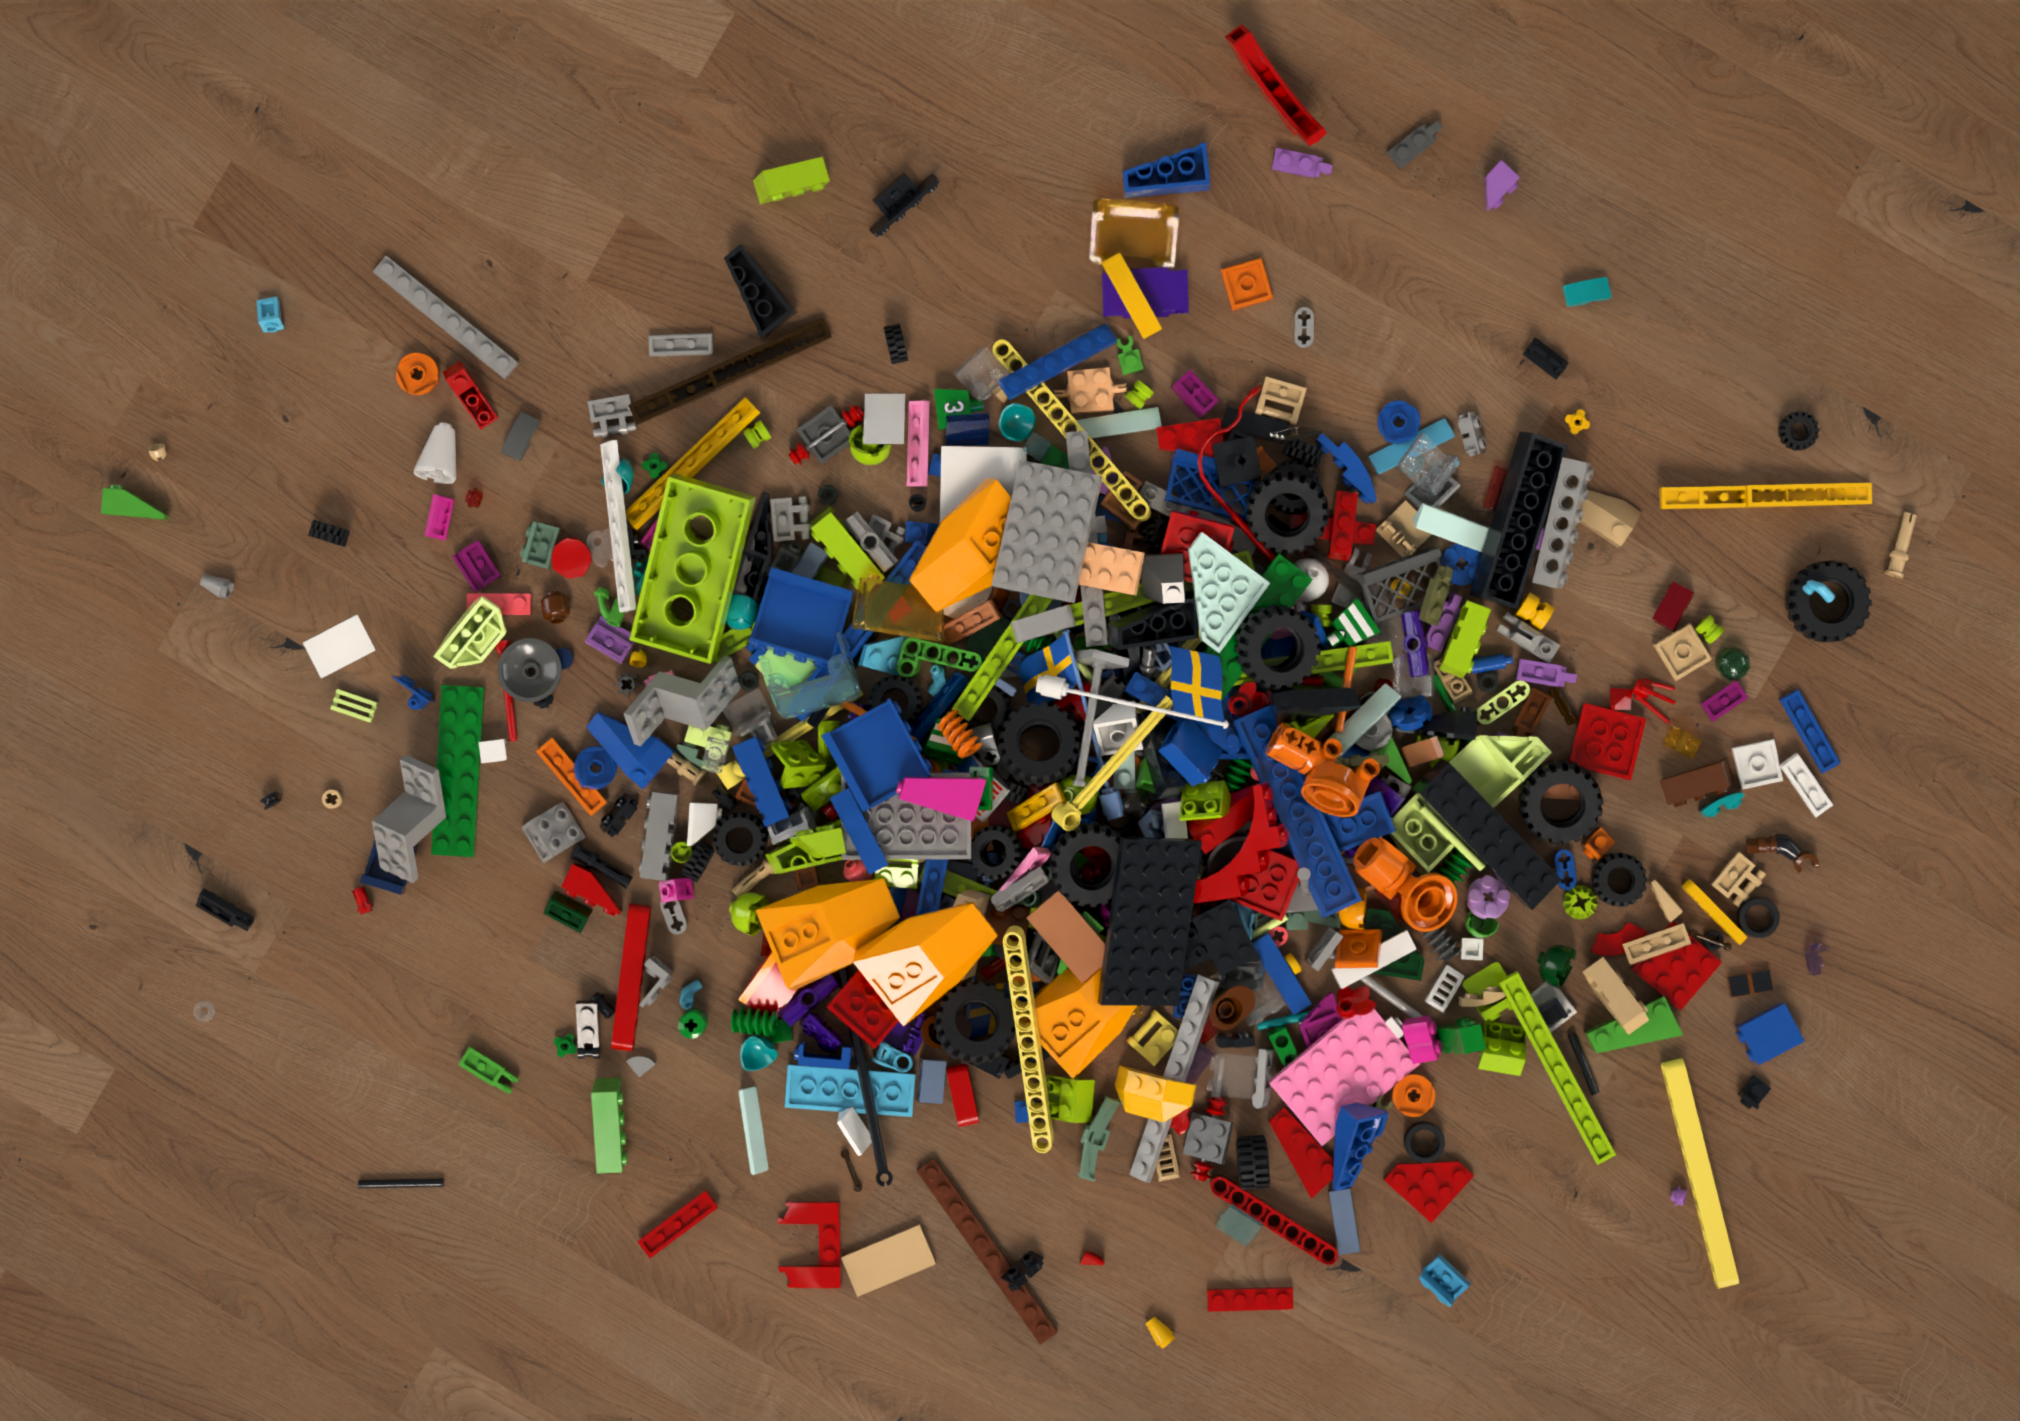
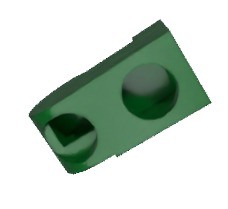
(1283, 1044)

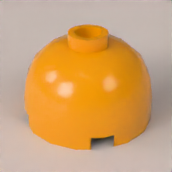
(1353, 915)

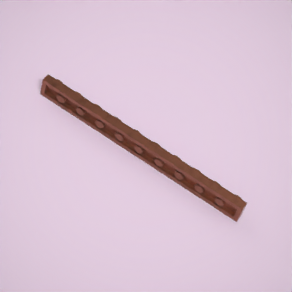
(985, 1249)

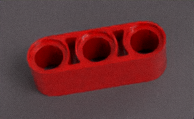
(962, 1095)

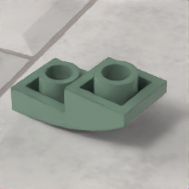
(690, 752)

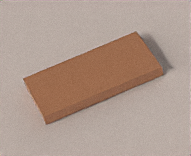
(1069, 935)

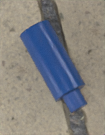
(1490, 663)

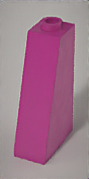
(945, 794)

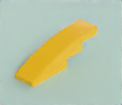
(1131, 295)

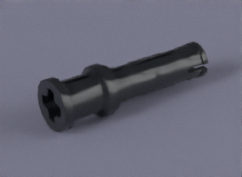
(592, 860)

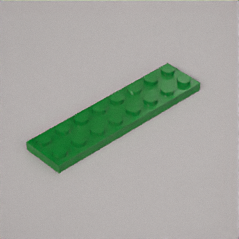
(1285, 588)
(459, 769)

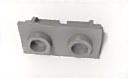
(1476, 441)

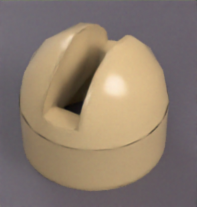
(157, 451)

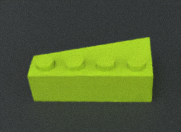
(843, 547)
(791, 857)

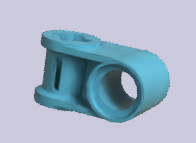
(891, 1057)

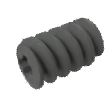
(1442, 944)

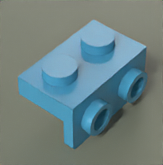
(1443, 1280)

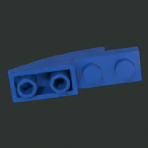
(1355, 474)

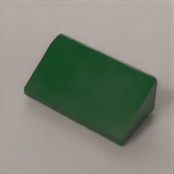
(568, 911)

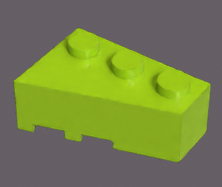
(791, 180)
(1465, 639)

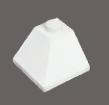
(1116, 727)
(702, 819)

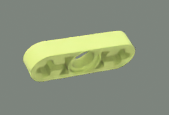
(1512, 689)

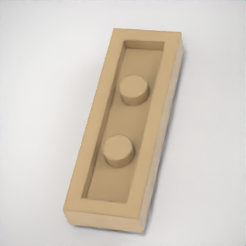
(1656, 944)

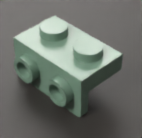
(540, 544)

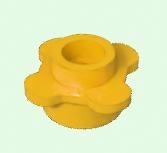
(1571, 420)

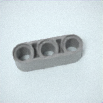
(1043, 623)

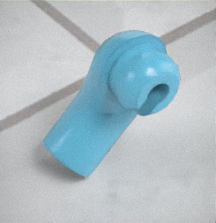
(1820, 588)
(939, 679)
(687, 994)

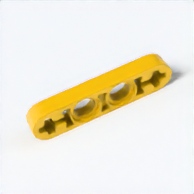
(1713, 911)

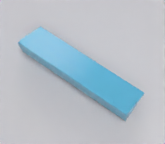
(1391, 455)

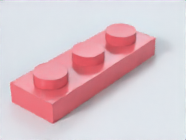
(508, 603)

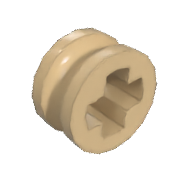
(331, 805)

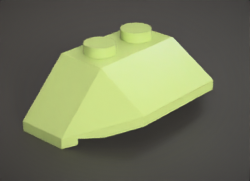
(472, 635)

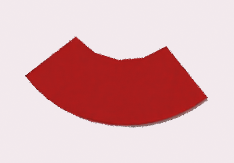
(1612, 943)

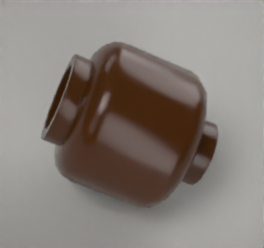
(555, 607)

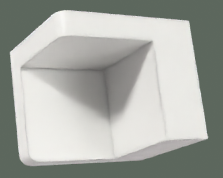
(493, 751)

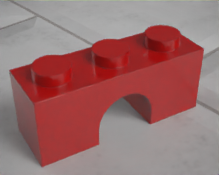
(1343, 525)

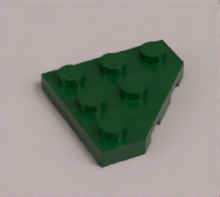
(1406, 967)

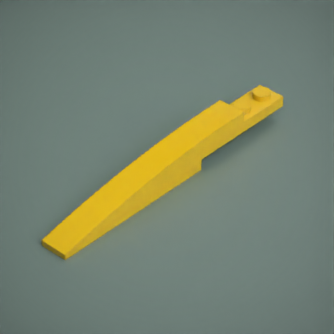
(1765, 496)

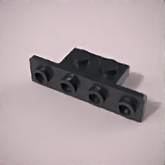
(899, 198)

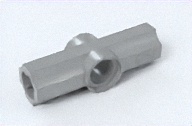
(879, 553)

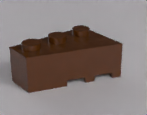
(1697, 783)

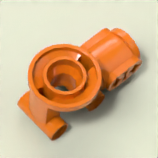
(1328, 784)
(1426, 899)

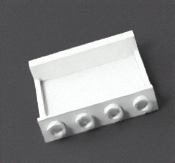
(968, 467)

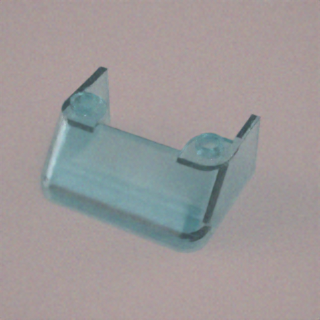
(815, 694)

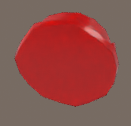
(571, 558)

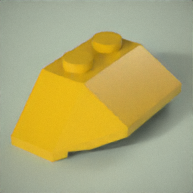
(1152, 1094)

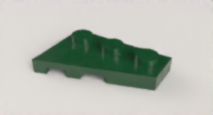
(986, 638)

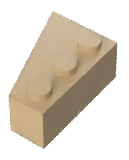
(1616, 996)

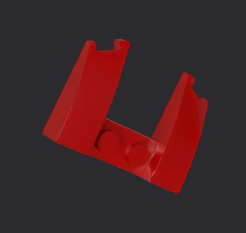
(827, 1217)

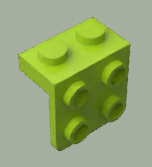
(801, 763)
(1479, 981)

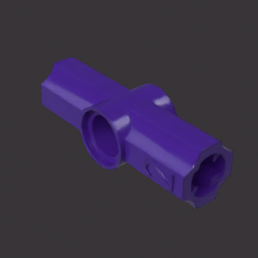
(1416, 657)
(797, 1008)

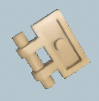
(1733, 875)

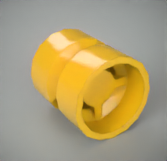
(1534, 611)

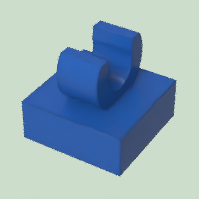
(754, 658)

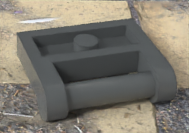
(1047, 960)

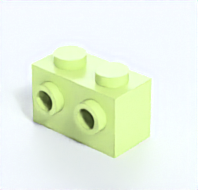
(699, 736)

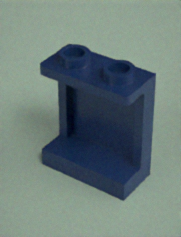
(381, 879)

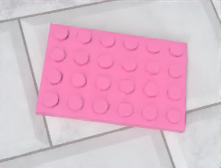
(1343, 1067)

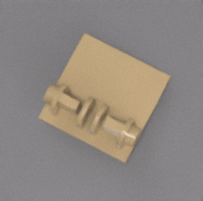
(1401, 532)

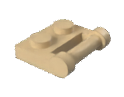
(1281, 393)

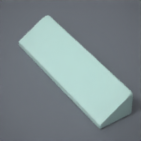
(1121, 423)
(1451, 527)
(1366, 717)
(753, 1130)

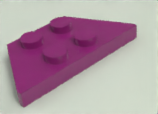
(1320, 1020)

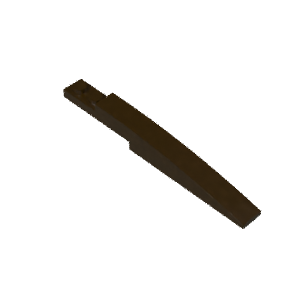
(730, 371)

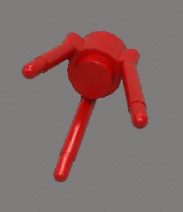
(1643, 689)

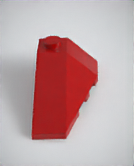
(1216, 830)

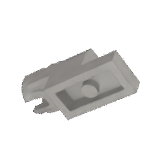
(1528, 638)

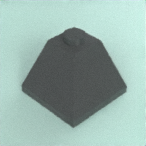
(1164, 578)

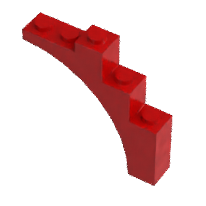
(1272, 86)
(1263, 835)

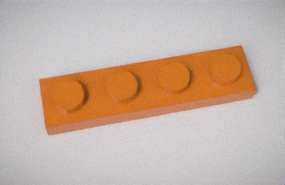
(562, 767)

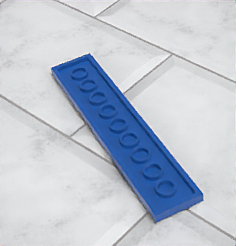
(1307, 828)

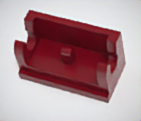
(1673, 606)

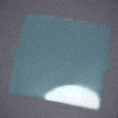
(1238, 1225)

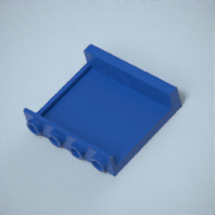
(800, 618)
(876, 754)

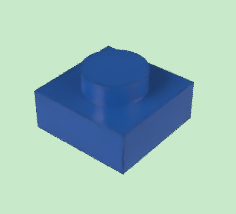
(1021, 1111)

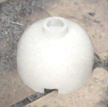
(1319, 575)

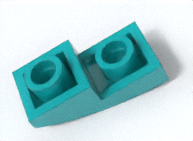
(1587, 291)
(1728, 801)

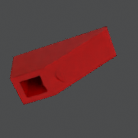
(470, 394)
(587, 885)

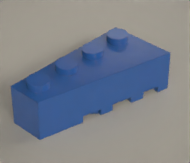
(1169, 175)
(761, 780)

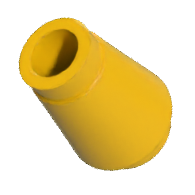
(1161, 1334)

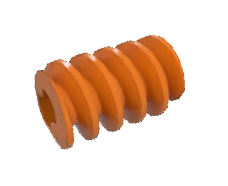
(957, 735)

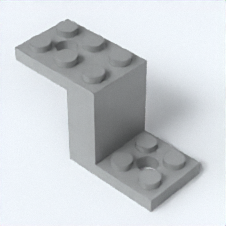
(682, 700)
(409, 818)

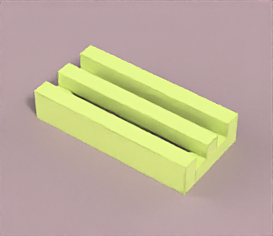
(336, 700)

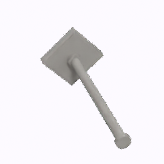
(1098, 660)
(1302, 899)
(1325, 949)

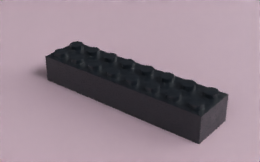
(1518, 520)
(1486, 834)

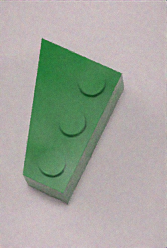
(1461, 1037)

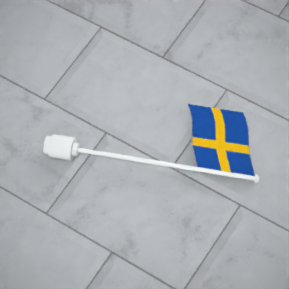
(1194, 688)

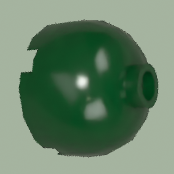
(1555, 964)

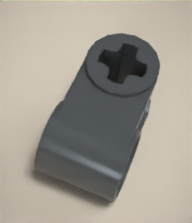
(989, 749)

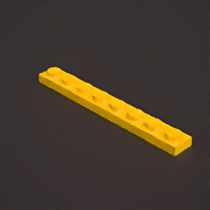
(693, 460)

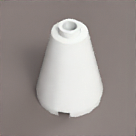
(438, 456)

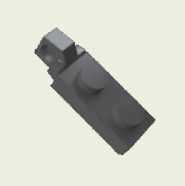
(1414, 144)

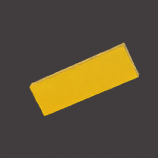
(1036, 807)

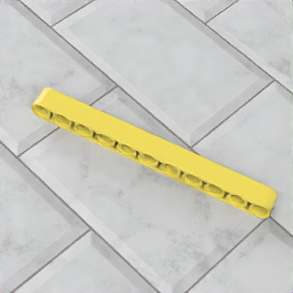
(1068, 420)
(1028, 1030)
(1699, 1173)

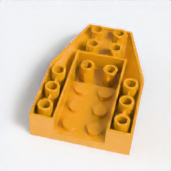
(964, 548)
(824, 927)
(924, 957)
(1073, 1023)

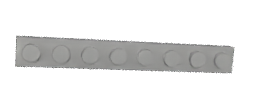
(445, 317)

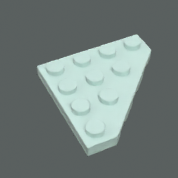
(1222, 590)

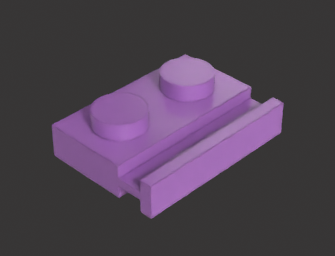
(610, 640)

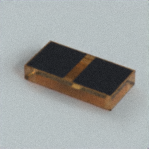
(1749, 983)

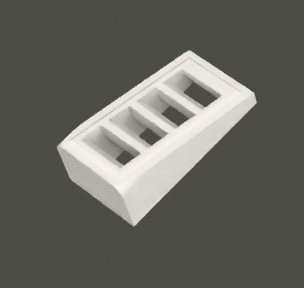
(1429, 998)

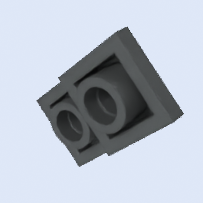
(519, 436)

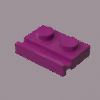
(476, 566)

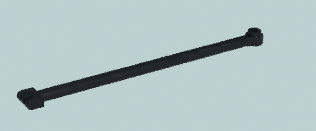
(867, 1095)

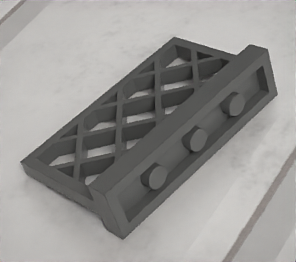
(1394, 568)

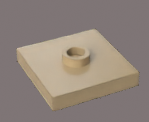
(1682, 652)

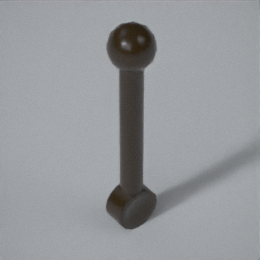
(1693, 933)
(857, 1187)

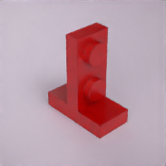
(1074, 703)

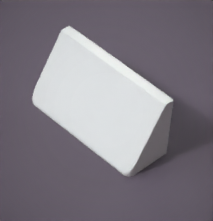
(854, 1130)

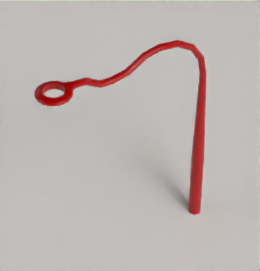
(1240, 522)

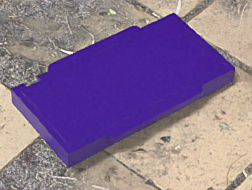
(1163, 290)

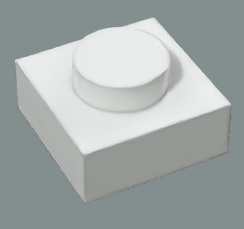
(1471, 948)
(1395, 1026)

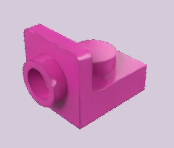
(676, 890)

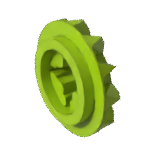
(1570, 899)

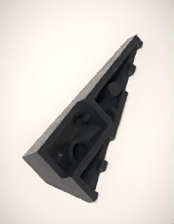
(756, 555)
(1131, 653)

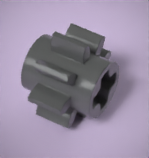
(621, 684)

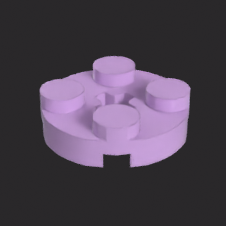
(1495, 889)

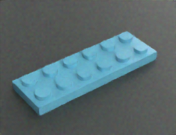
(840, 1088)

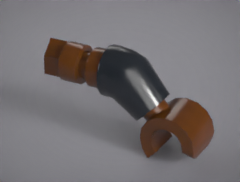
(1782, 845)

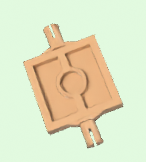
(1090, 390)

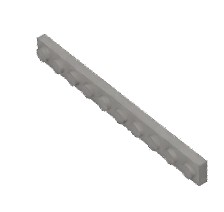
(1091, 597)
(1177, 1068)

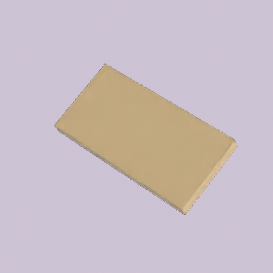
(888, 1260)

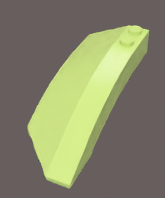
(1492, 768)

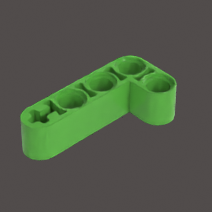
(942, 658)

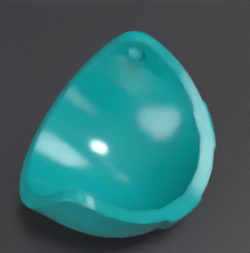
(1017, 422)
(626, 472)
(742, 612)
(757, 1053)

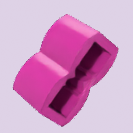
(1421, 1039)

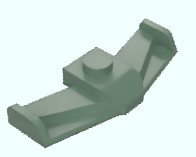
(1300, 920)
(1096, 1137)

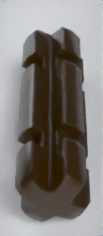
(1563, 705)

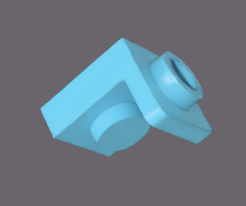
(269, 314)

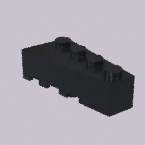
(761, 295)

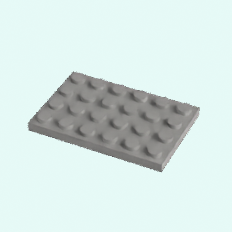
(1047, 531)
(913, 830)

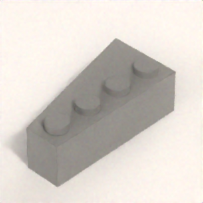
(659, 837)

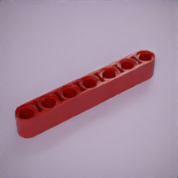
(631, 977)
(1279, 1228)

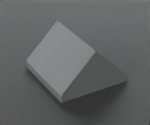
(1418, 497)

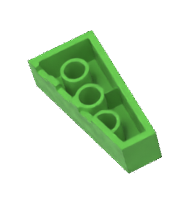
(1660, 1026)
(608, 1125)

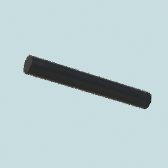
(1583, 1064)

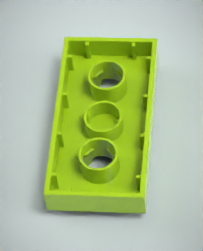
(692, 568)

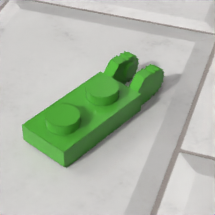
(486, 1069)

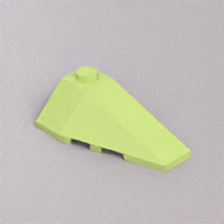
(793, 670)

